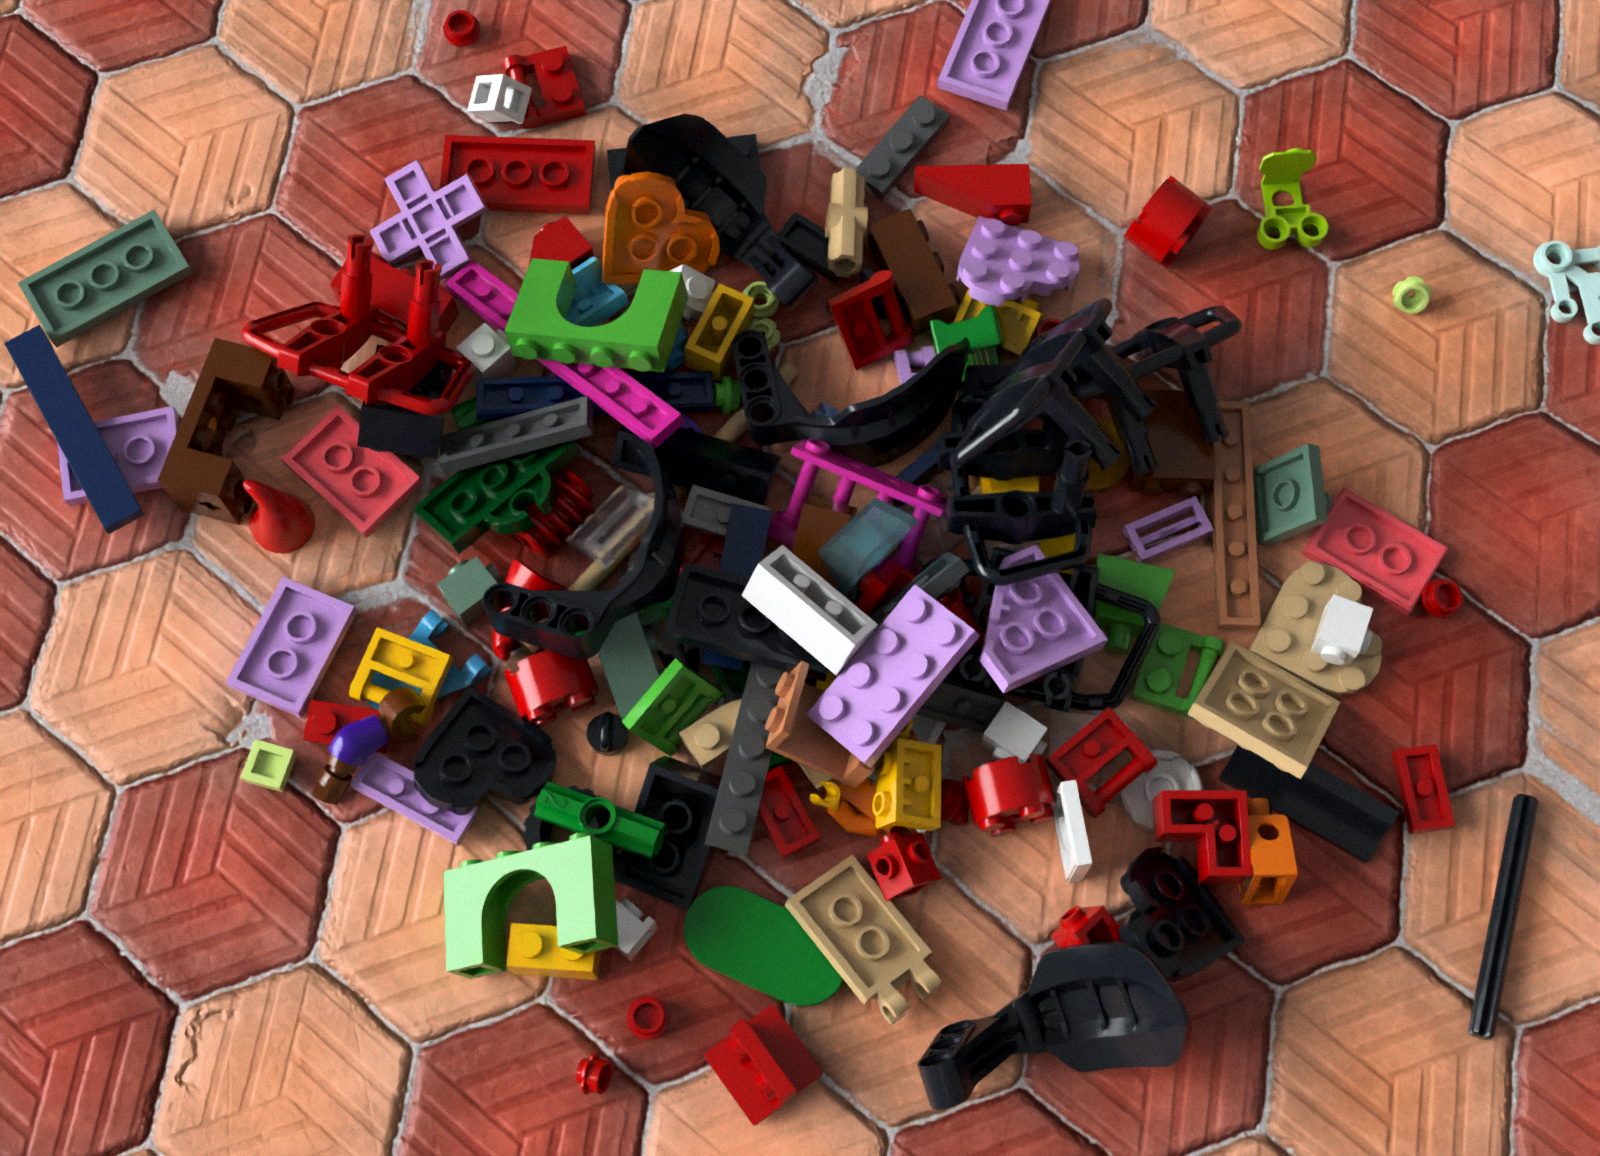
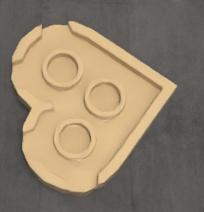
(1293, 623)

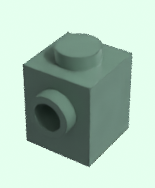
(466, 586)

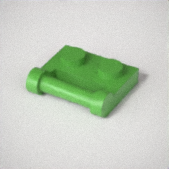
(1164, 666)
(671, 706)

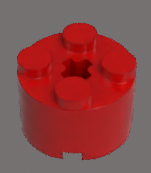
(1168, 222)
(551, 684)
(1010, 794)

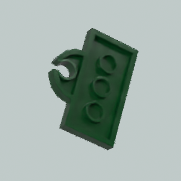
(495, 495)

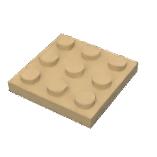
(1264, 709)

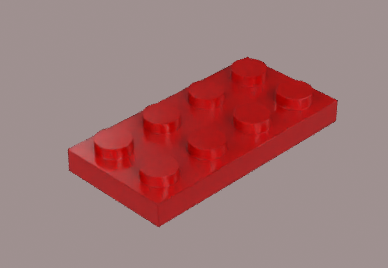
(524, 172)

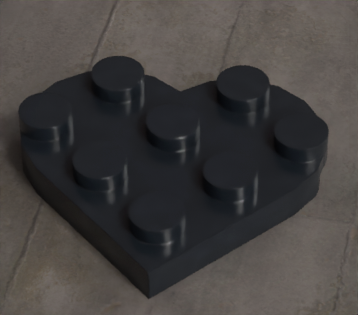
(482, 753)
(1175, 916)

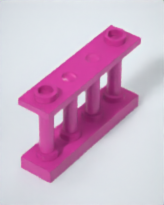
(817, 454)

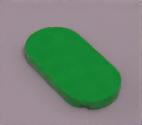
(758, 946)

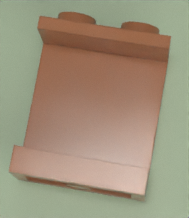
(802, 739)

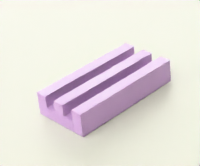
(1137, 544)

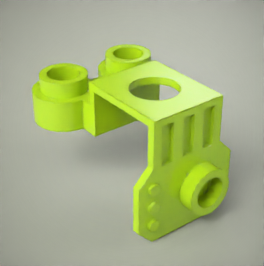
(1282, 174)

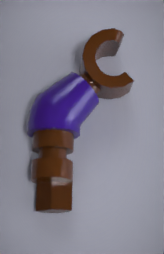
(364, 737)

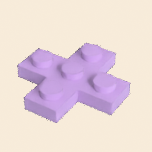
(428, 219)

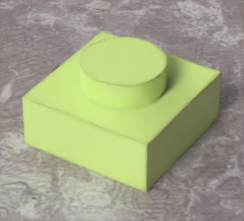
(268, 765)

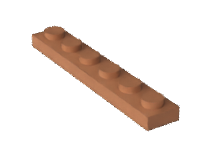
(1235, 523)

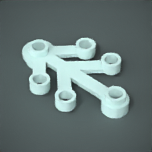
(1568, 268)

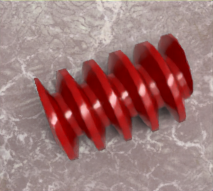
(571, 499)

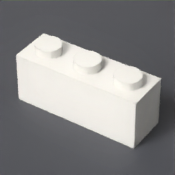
(808, 609)

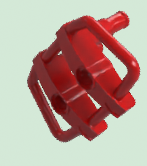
(345, 329)

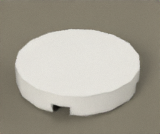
(1170, 774)

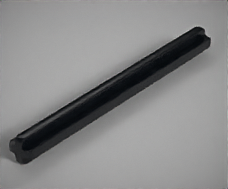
(1503, 917)

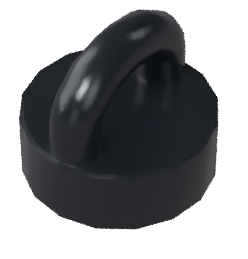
(607, 734)

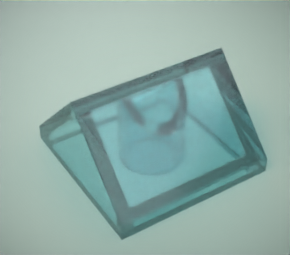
(865, 543)

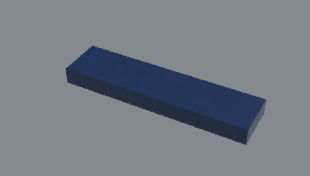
(741, 554)

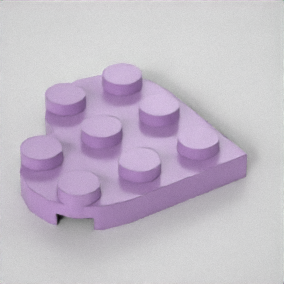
(1014, 262)

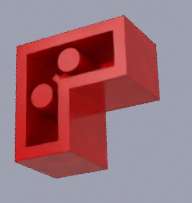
(1217, 825)

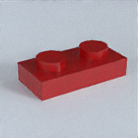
(327, 718)
(1423, 789)
(785, 815)

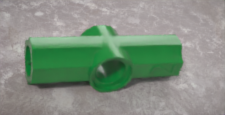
(625, 829)

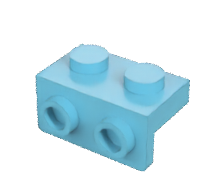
(593, 299)

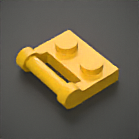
(404, 662)

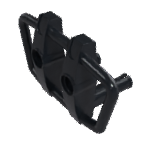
(1171, 345)
(1043, 381)
(1018, 514)
(1061, 684)

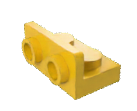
(1017, 320)
(908, 786)

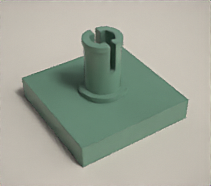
(1289, 495)

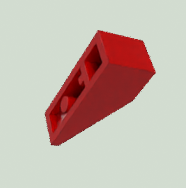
(979, 190)

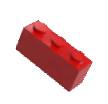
(392, 294)

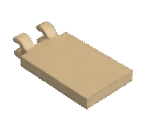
(864, 937)

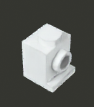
(499, 99)
(631, 930)

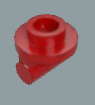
(954, 802)

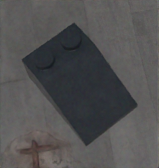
(402, 430)
(685, 802)

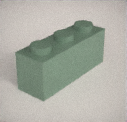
(629, 661)

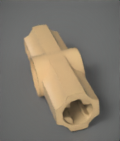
(846, 222)

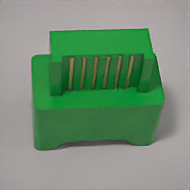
(982, 332)

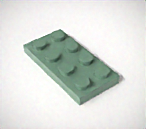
(105, 278)

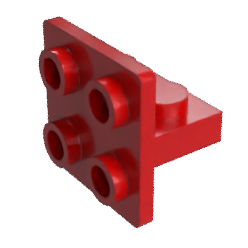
(763, 1064)

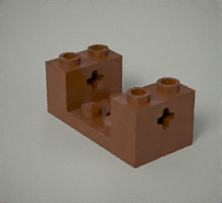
(194, 468)

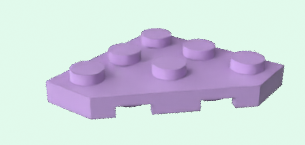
(1035, 627)

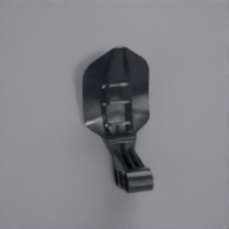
(727, 188)
(865, 431)
(569, 612)
(1085, 1005)

